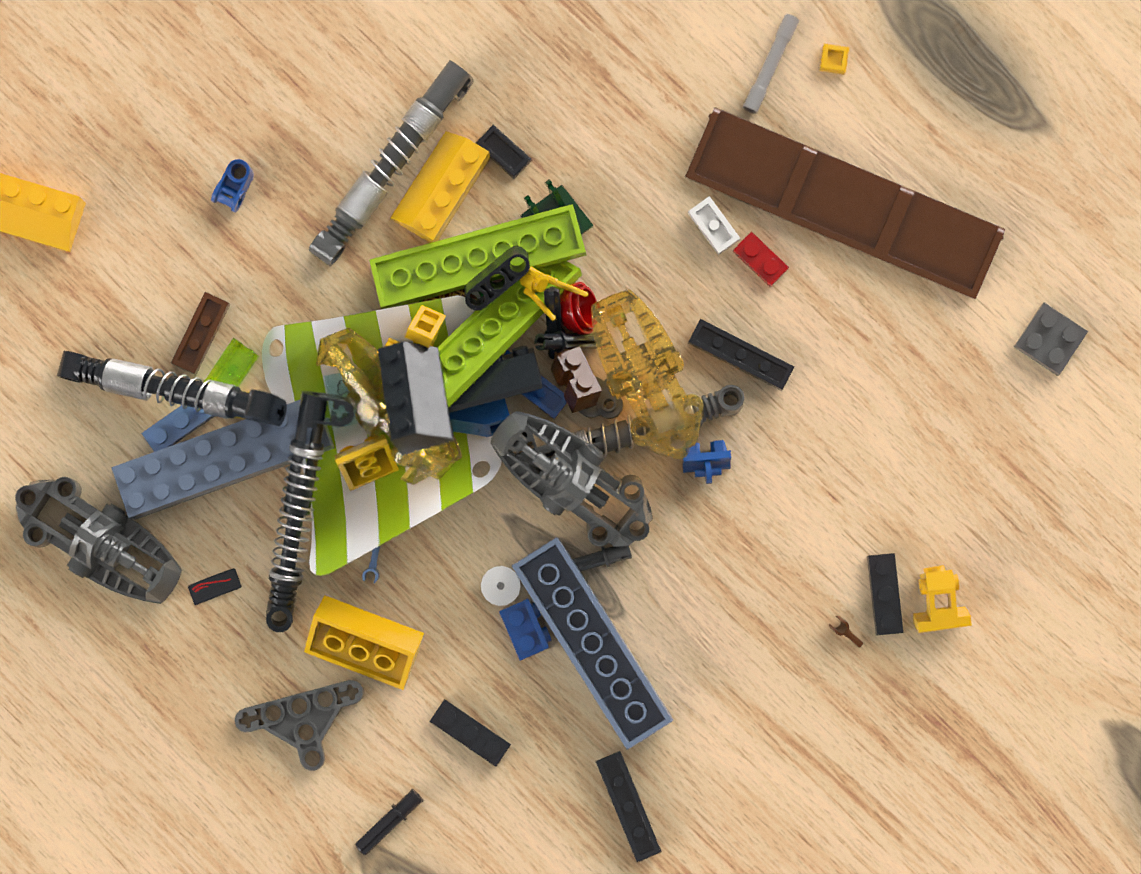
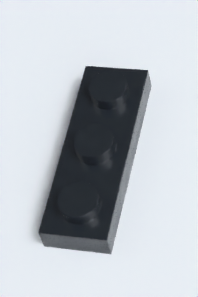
(885, 594)
(470, 732)

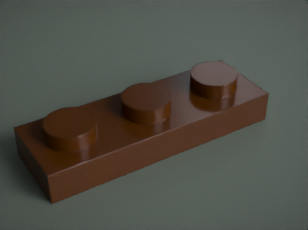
(200, 333)

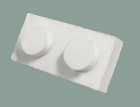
(713, 225)

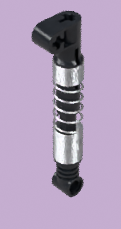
(140, 383)

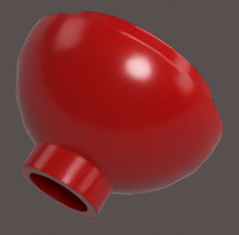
(577, 310)

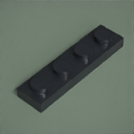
(741, 354)
(628, 806)

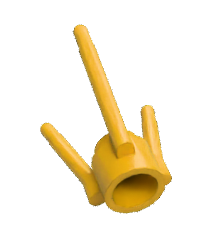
(537, 281)

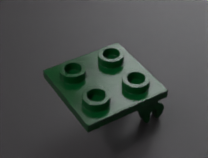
(557, 198)

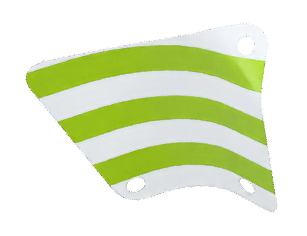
(361, 519)

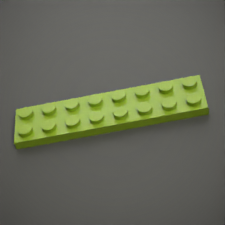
(454, 261)
(492, 331)

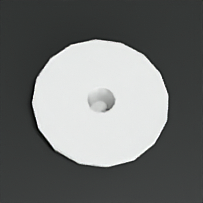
(500, 585)

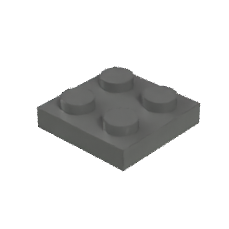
(1050, 339)

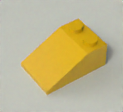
(366, 462)

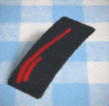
(214, 586)

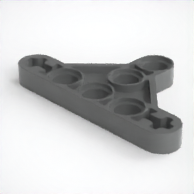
(316, 716)

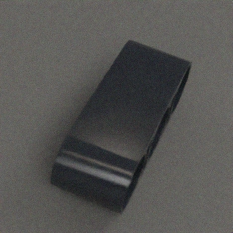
(491, 289)

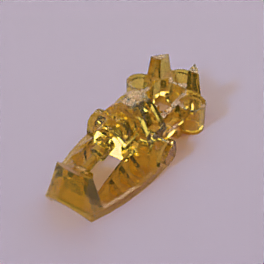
(645, 372)
(368, 399)

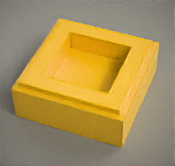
(834, 59)

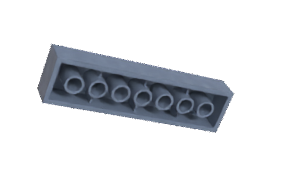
(207, 463)
(592, 643)

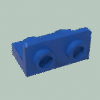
(524, 629)

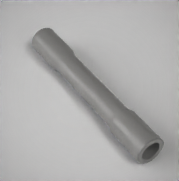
(758, 90)

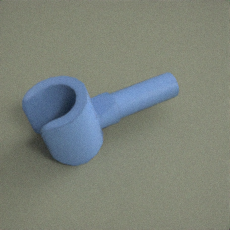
(373, 565)

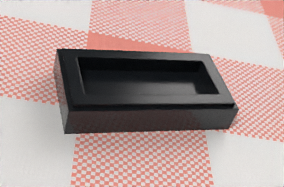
(504, 151)

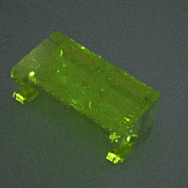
(233, 364)

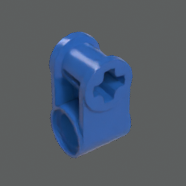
(233, 187)

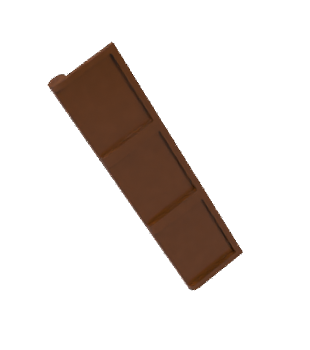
(845, 203)

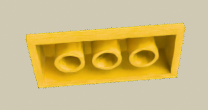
(441, 186)
(39, 212)
(363, 642)

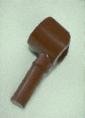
(844, 630)

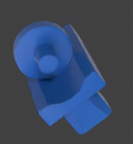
(707, 463)

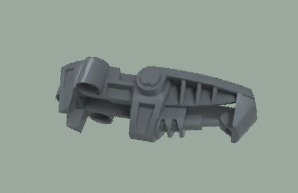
(571, 477)
(99, 541)

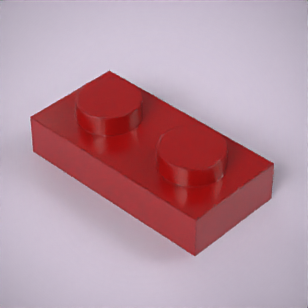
(760, 259)

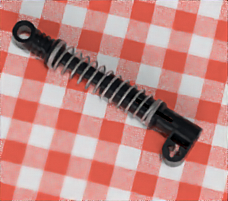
(298, 499)

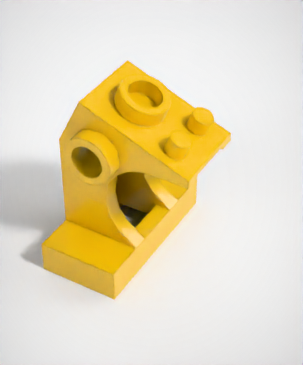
(423, 327)
(936, 582)

